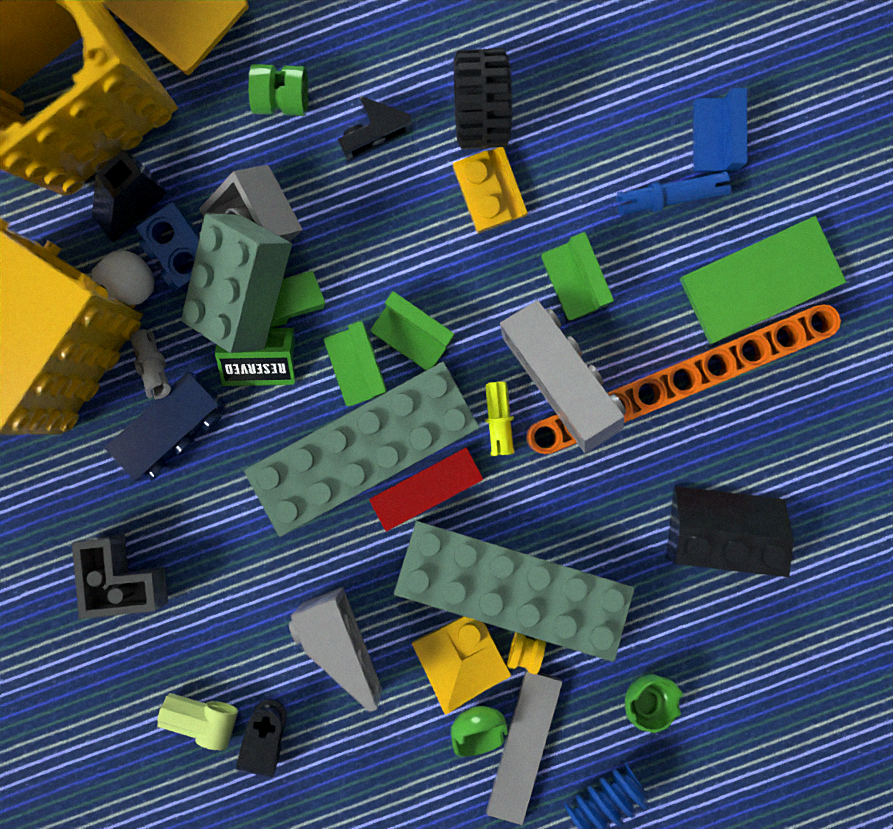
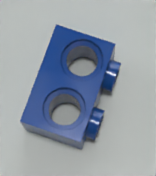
(171, 254)

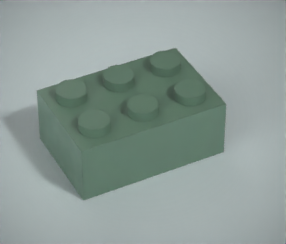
(235, 282)

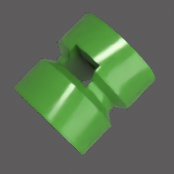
(278, 89)

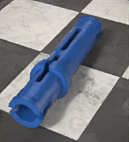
(673, 193)

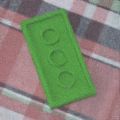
(762, 280)

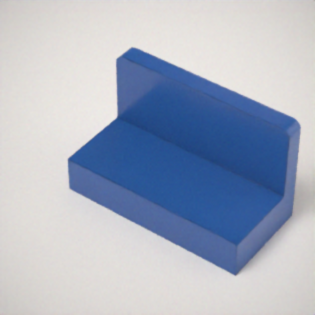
(720, 132)

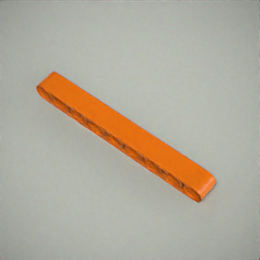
(696, 369)

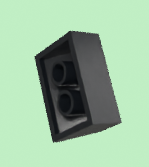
(730, 532)

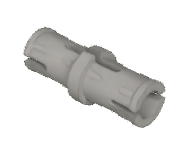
(150, 364)

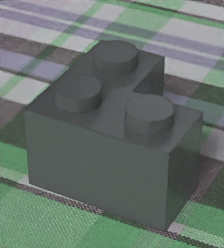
(108, 586)

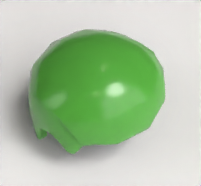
(652, 703)
(478, 731)

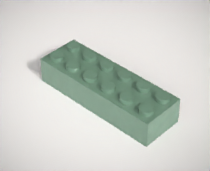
(361, 449)
(514, 591)

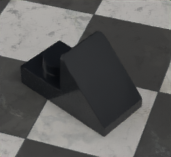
(383, 128)

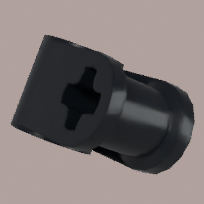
(263, 742)

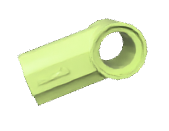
(207, 722)

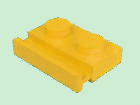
(489, 189)

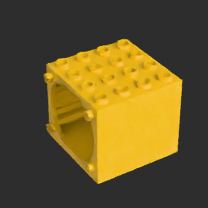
(90, 124)
(53, 336)

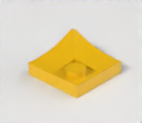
(460, 661)

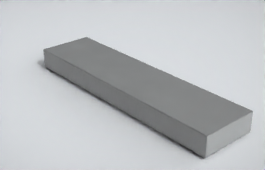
(524, 747)

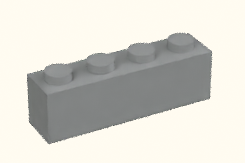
(562, 375)

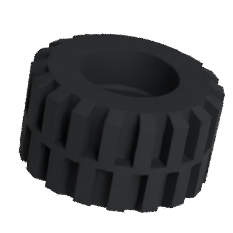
(482, 98)

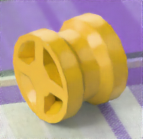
(526, 653)

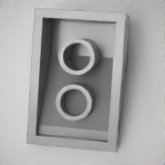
(335, 643)

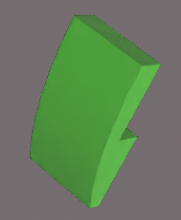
(297, 297)

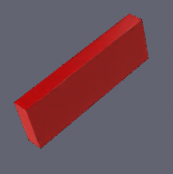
(426, 489)

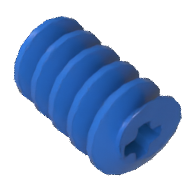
(609, 802)

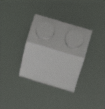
(256, 197)

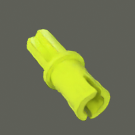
(499, 418)

